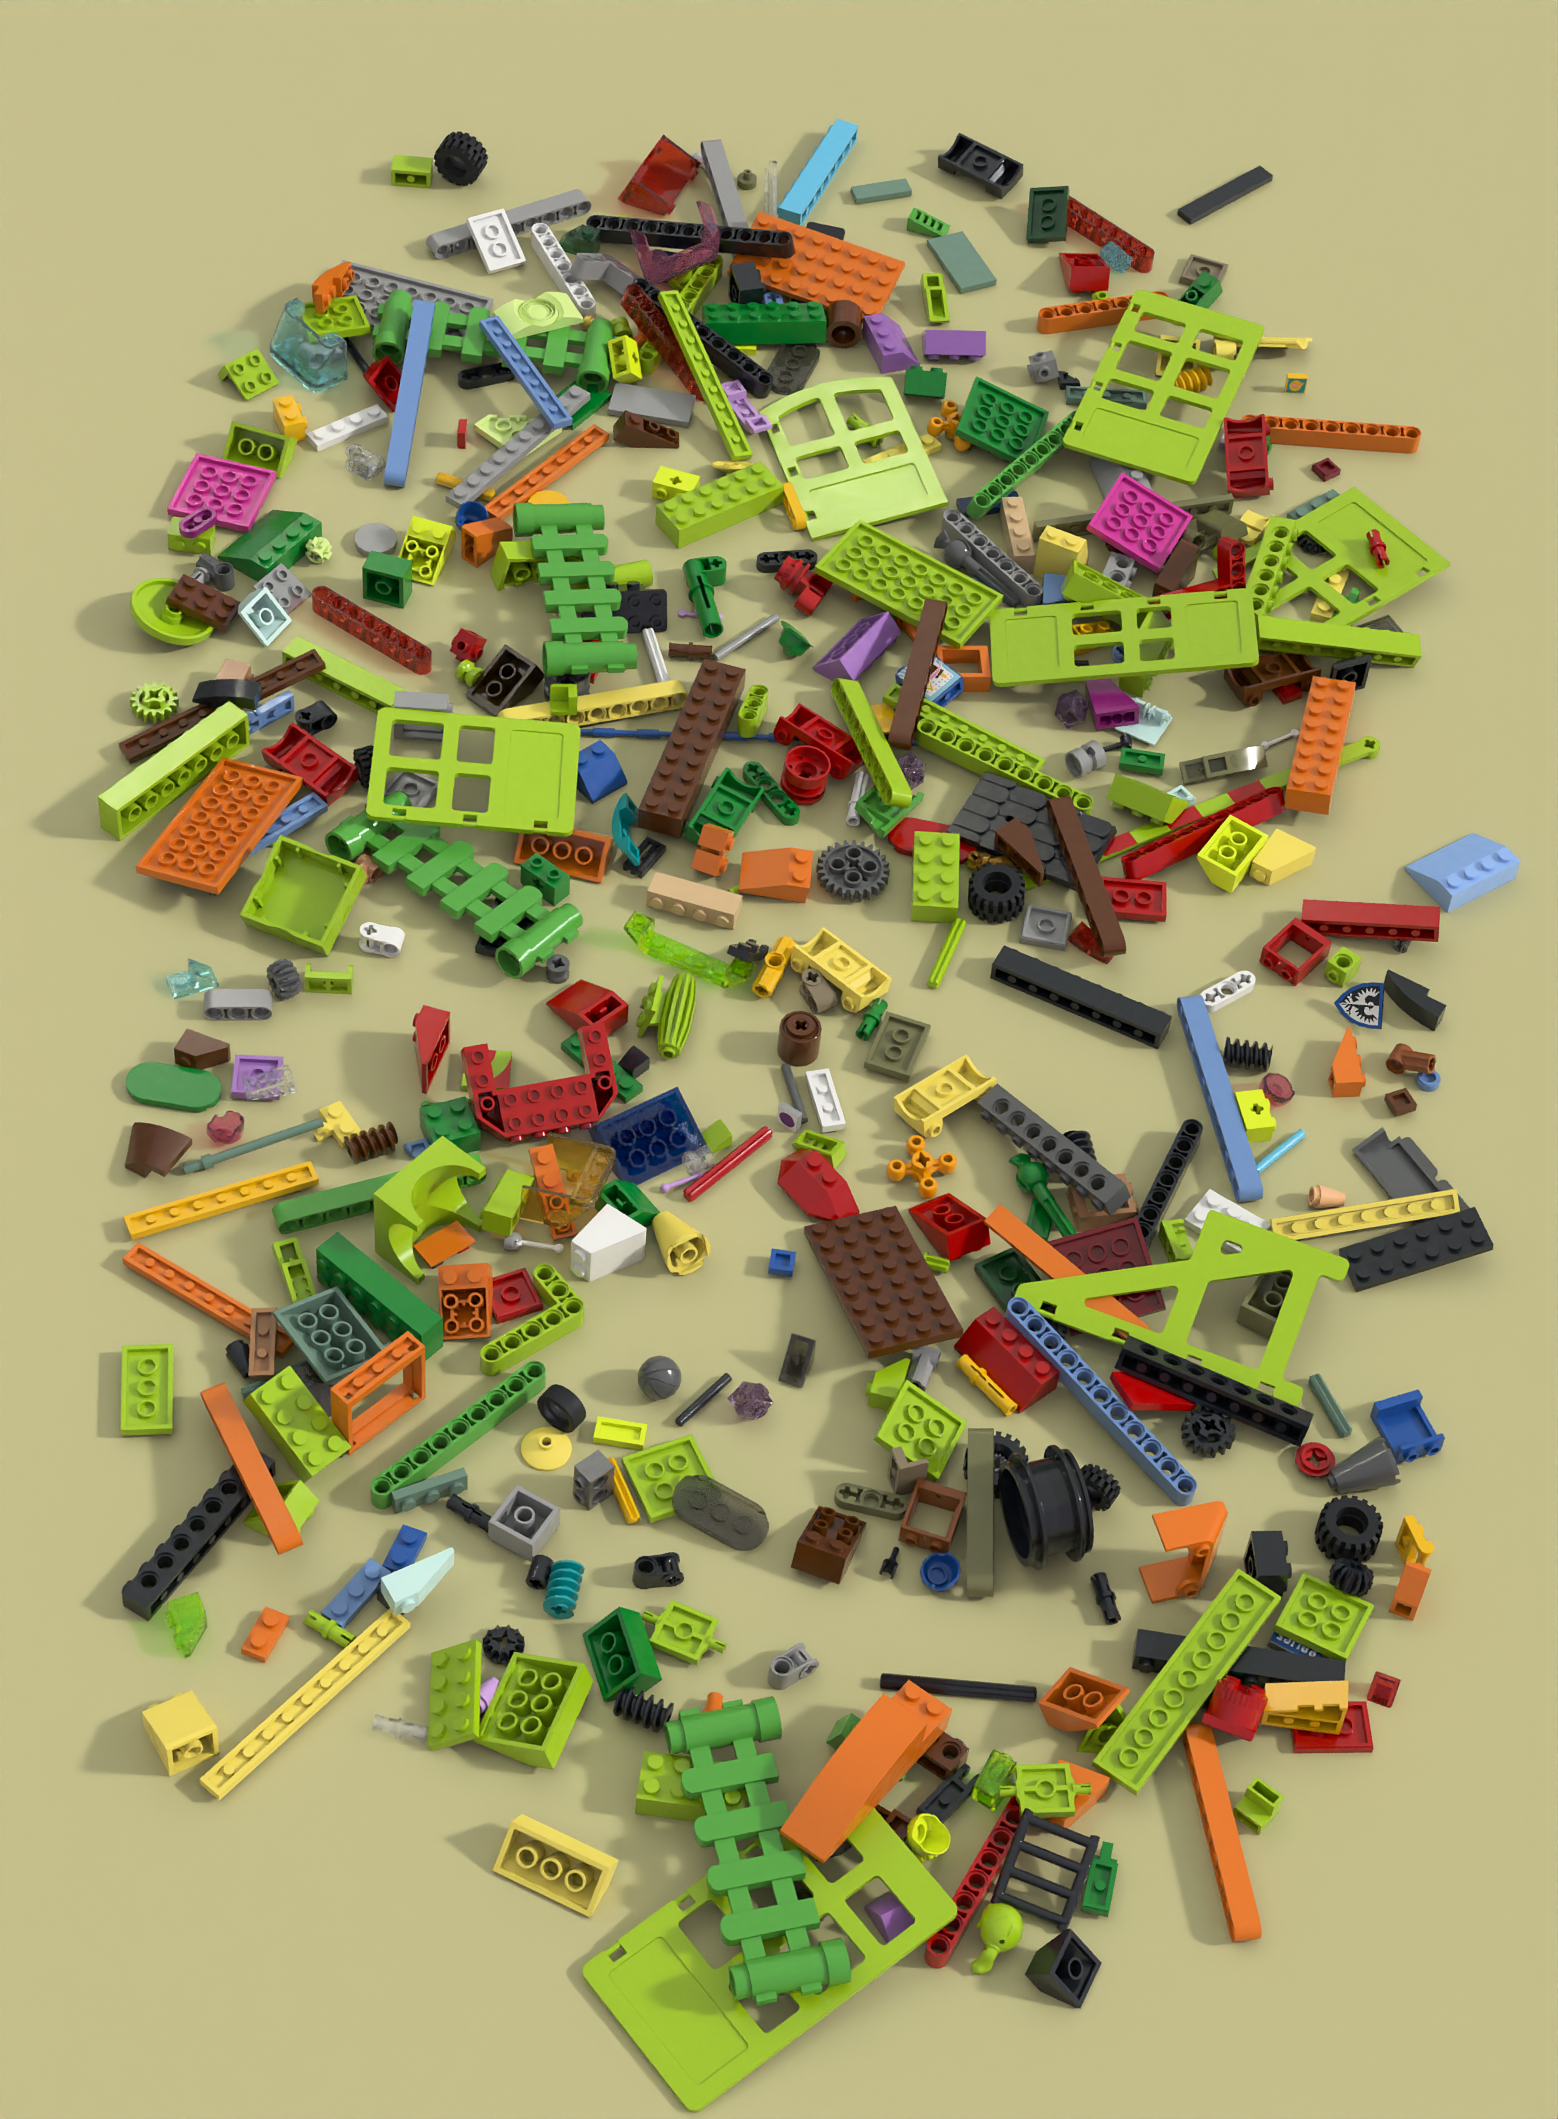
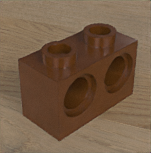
(935, 1760)

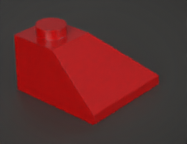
(385, 380)

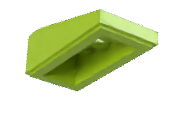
(835, 1148)

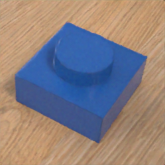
(781, 1262)

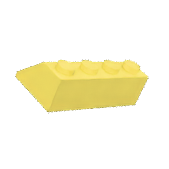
(555, 1865)

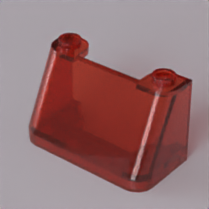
(660, 178)

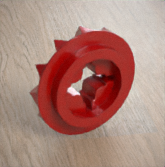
(1321, 1454)

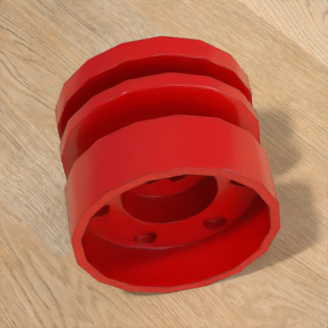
(805, 774)

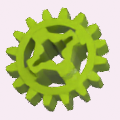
(154, 702)

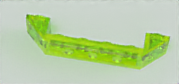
(725, 975)

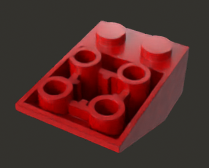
(589, 1005)

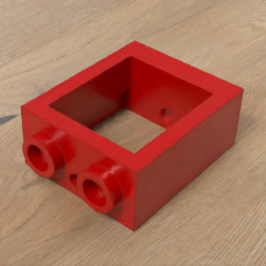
(1297, 932)

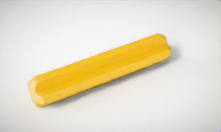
(452, 481)
(623, 1496)

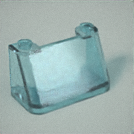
(308, 357)

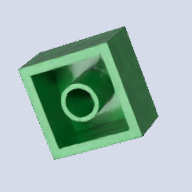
(387, 579)
(453, 1121)

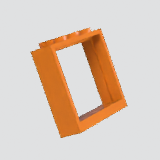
(404, 1354)

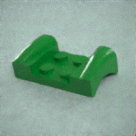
(725, 806)

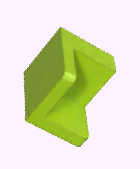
(563, 699)

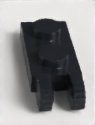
(748, 951)
(949, 1795)

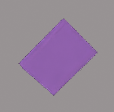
(889, 1916)

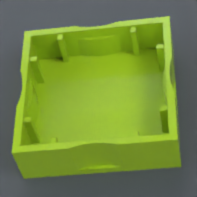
(303, 895)

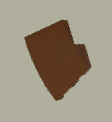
(155, 1149)

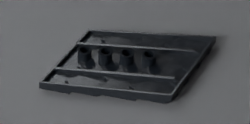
(1000, 800)

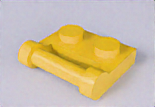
(1412, 1541)

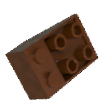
(828, 1544)

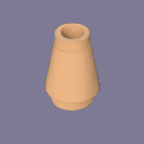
(1325, 1197)

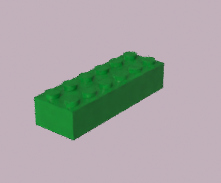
(767, 322)
(377, 1294)

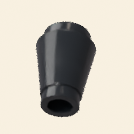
(239, 1356)

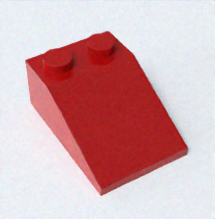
(1084, 272)
(432, 1041)
(951, 1226)

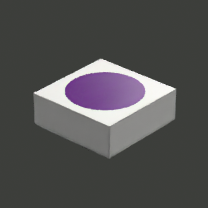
(789, 1117)

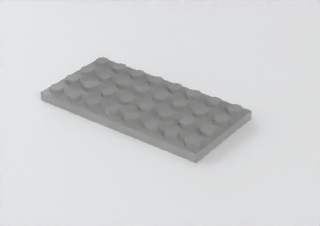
(375, 285)

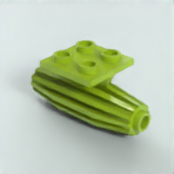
(669, 1012)

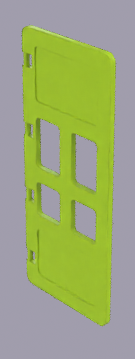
(1203, 629)

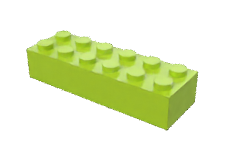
(719, 504)

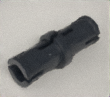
(470, 1512)
(1105, 1598)

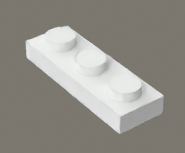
(825, 1100)

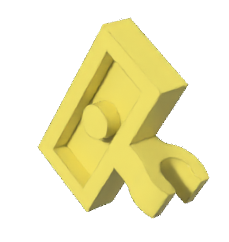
(336, 1123)

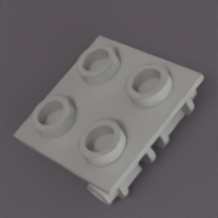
(284, 588)

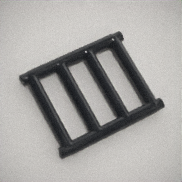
(1081, 1869)

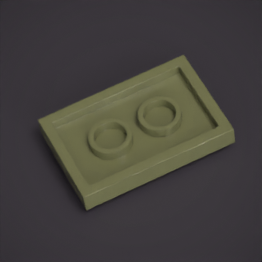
(897, 1046)

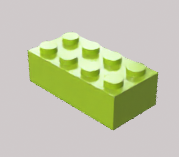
(935, 877)
(297, 1424)
(661, 1792)

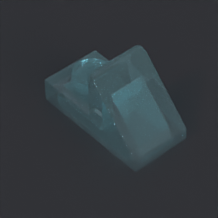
(194, 980)

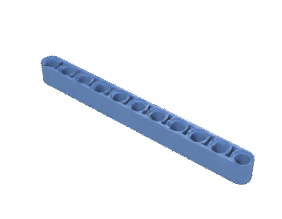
(409, 393)
(1219, 1099)
(1103, 1410)

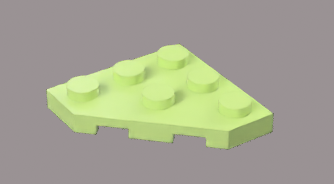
(501, 430)

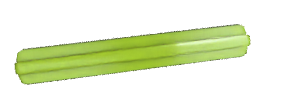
(946, 953)

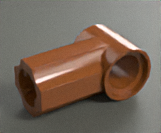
(1404, 1058)

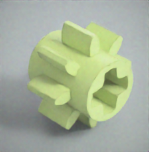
(318, 550)

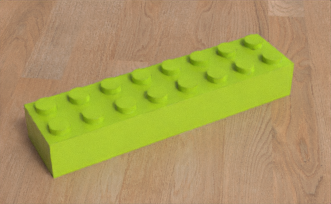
(173, 771)

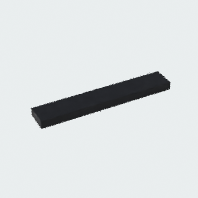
(1225, 195)

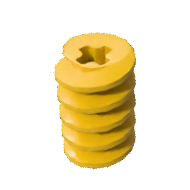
(1195, 379)

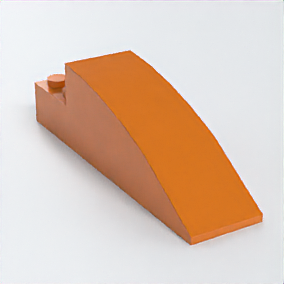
(865, 1769)

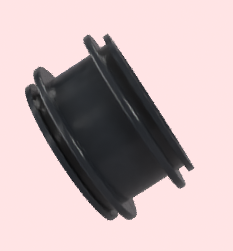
(1046, 1507)

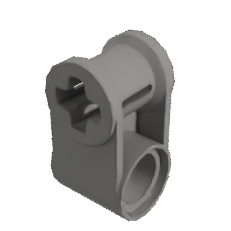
(794, 1663)

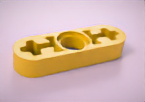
(793, 507)

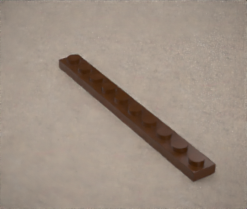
(171, 729)

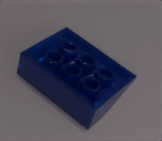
(650, 1137)

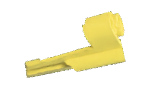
(1227, 349)

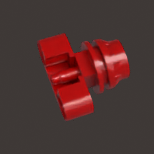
(804, 583)

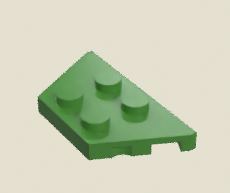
(880, 816)

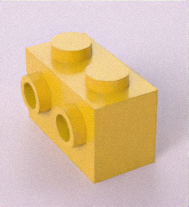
(289, 418)

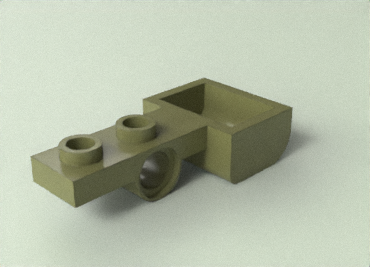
(1212, 528)

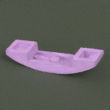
(744, 410)

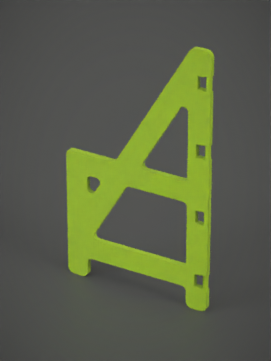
(1261, 1254)

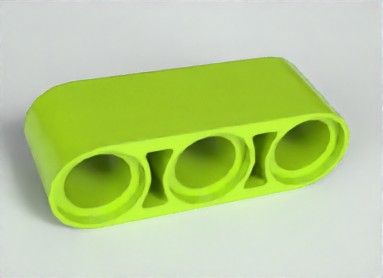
(752, 711)

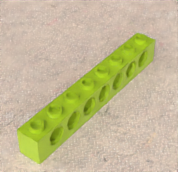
(1270, 562)

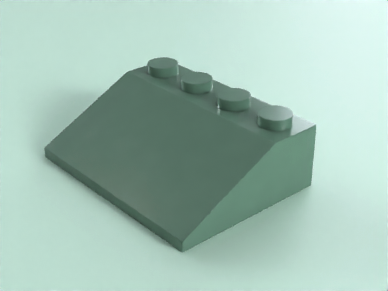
(329, 1334)

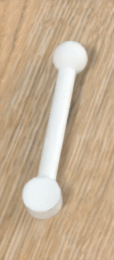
(1294, 734)

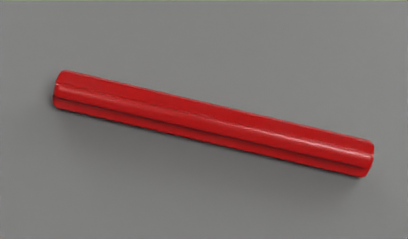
(727, 1163)

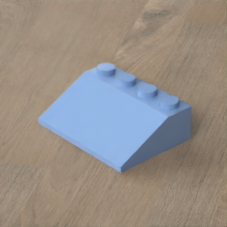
(1464, 870)

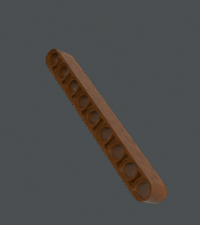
(917, 674)
(1086, 877)

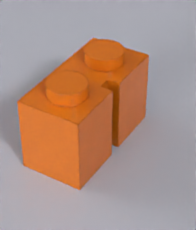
(714, 848)

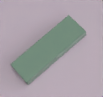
(881, 191)

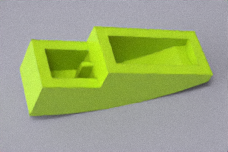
(934, 298)

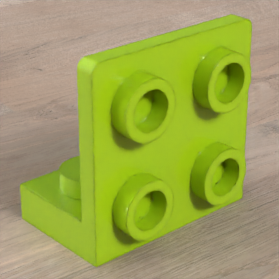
(249, 374)

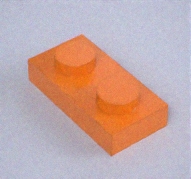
(265, 1634)

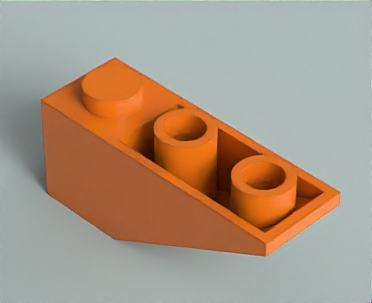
(1345, 1073)

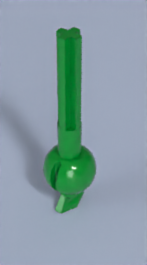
(1033, 1180)

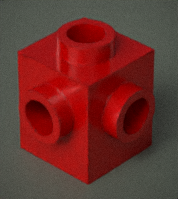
(468, 645)

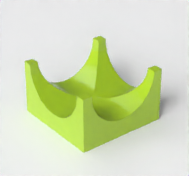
(421, 1199)

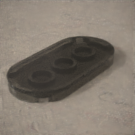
(793, 367)
(720, 1512)

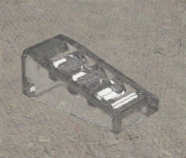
(278, 1089)

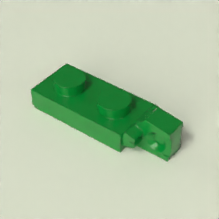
(1100, 1882)

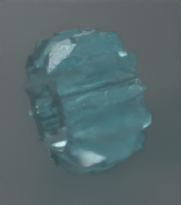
(1116, 257)

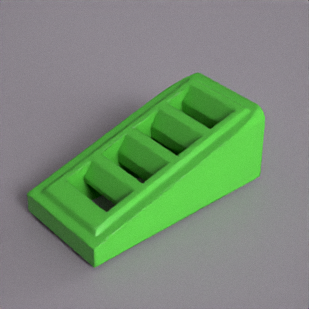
(926, 224)

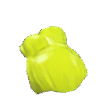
(927, 1837)

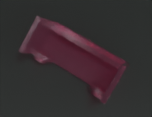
(660, 268)

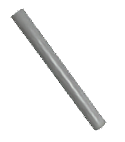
(745, 637)

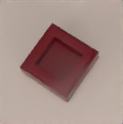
(1326, 469)

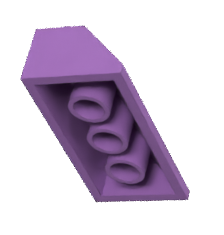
(858, 648)

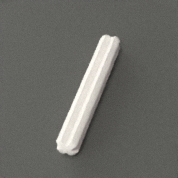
(655, 655)

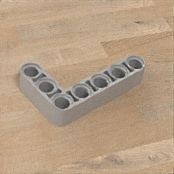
(603, 267)

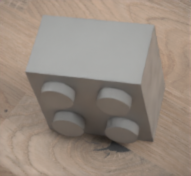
(524, 1523)

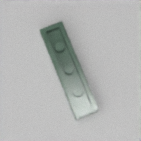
(1131, 398)

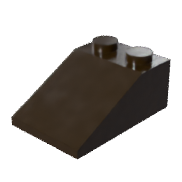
(505, 681)

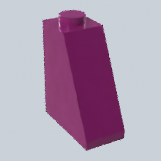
(1110, 705)

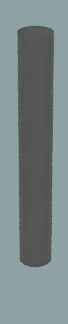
(793, 1091)

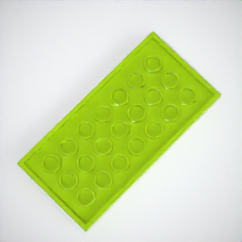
(903, 577)

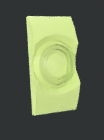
(538, 314)

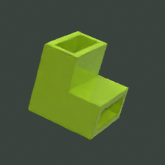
(1258, 1805)

